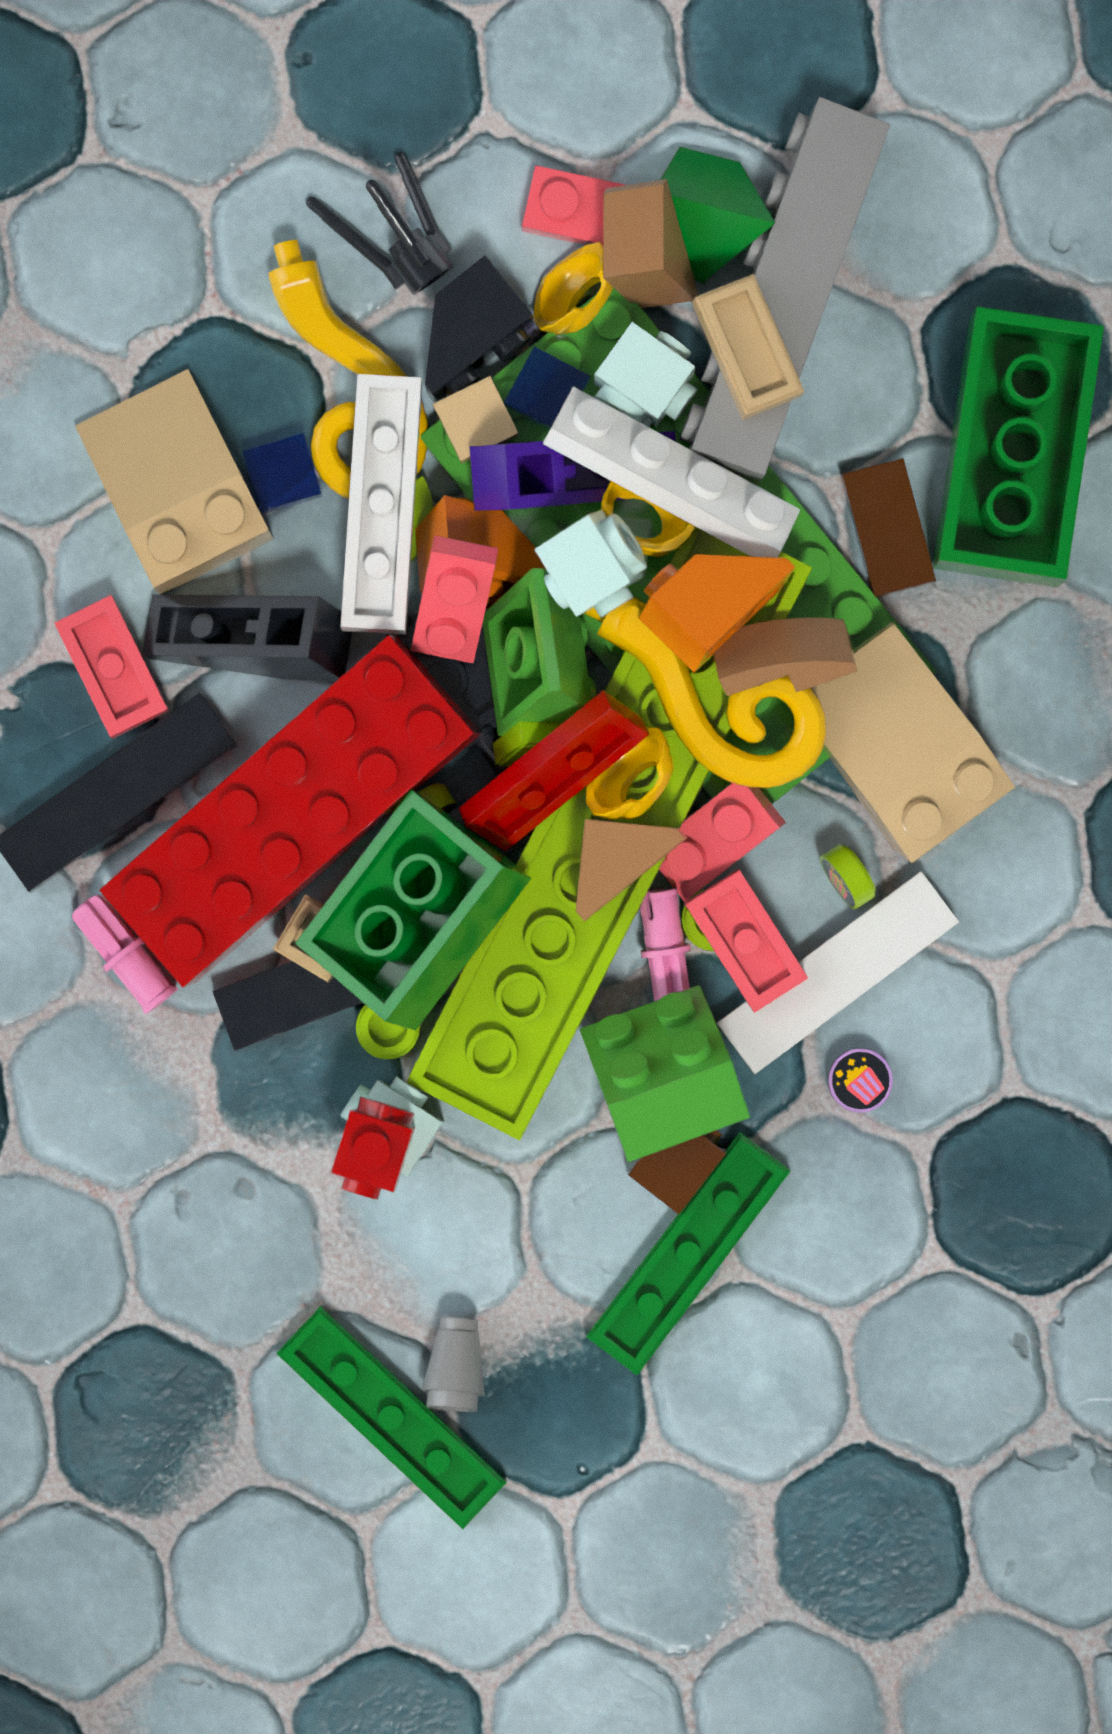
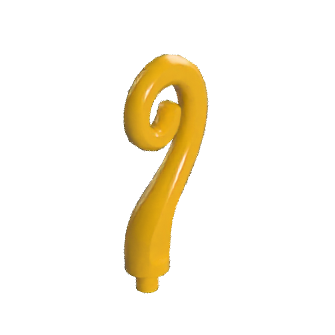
(308, 311)
(688, 719)

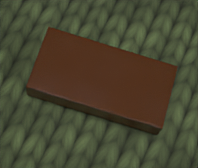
(888, 528)

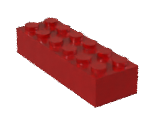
(290, 811)

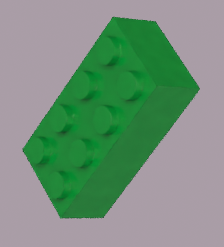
(1018, 447)

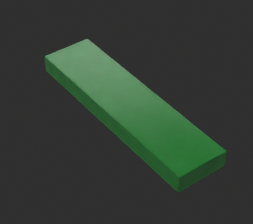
(688, 1254)
(391, 1417)

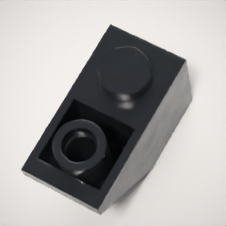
(470, 325)

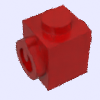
(373, 1148)

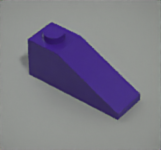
(532, 477)

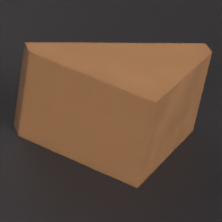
(645, 246)
(617, 856)

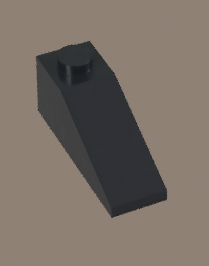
(250, 635)

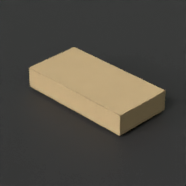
(748, 347)

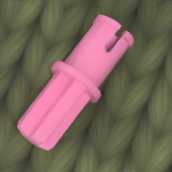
(664, 942)
(123, 953)

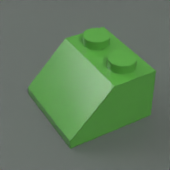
(535, 656)

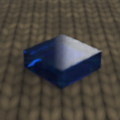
(544, 387)
(282, 473)

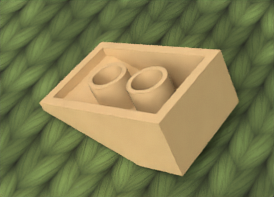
(173, 483)
(907, 746)

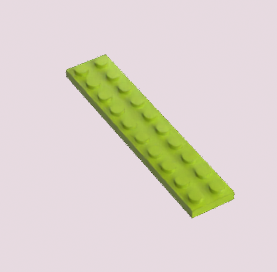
(541, 960)

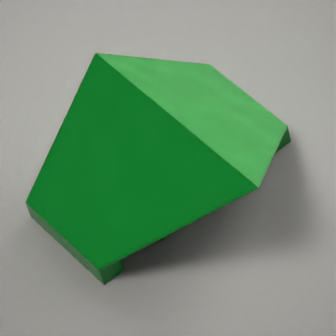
(714, 209)

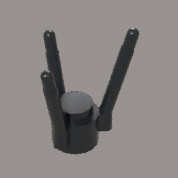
(417, 257)

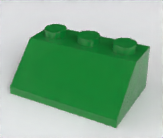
(412, 911)

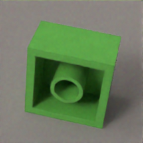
(664, 1073)

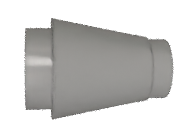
(455, 1367)

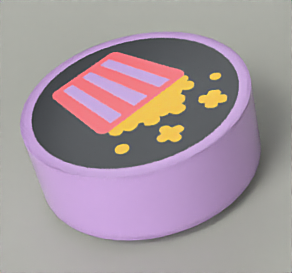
(860, 1080)

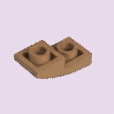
(802, 648)

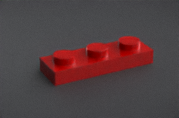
(554, 771)

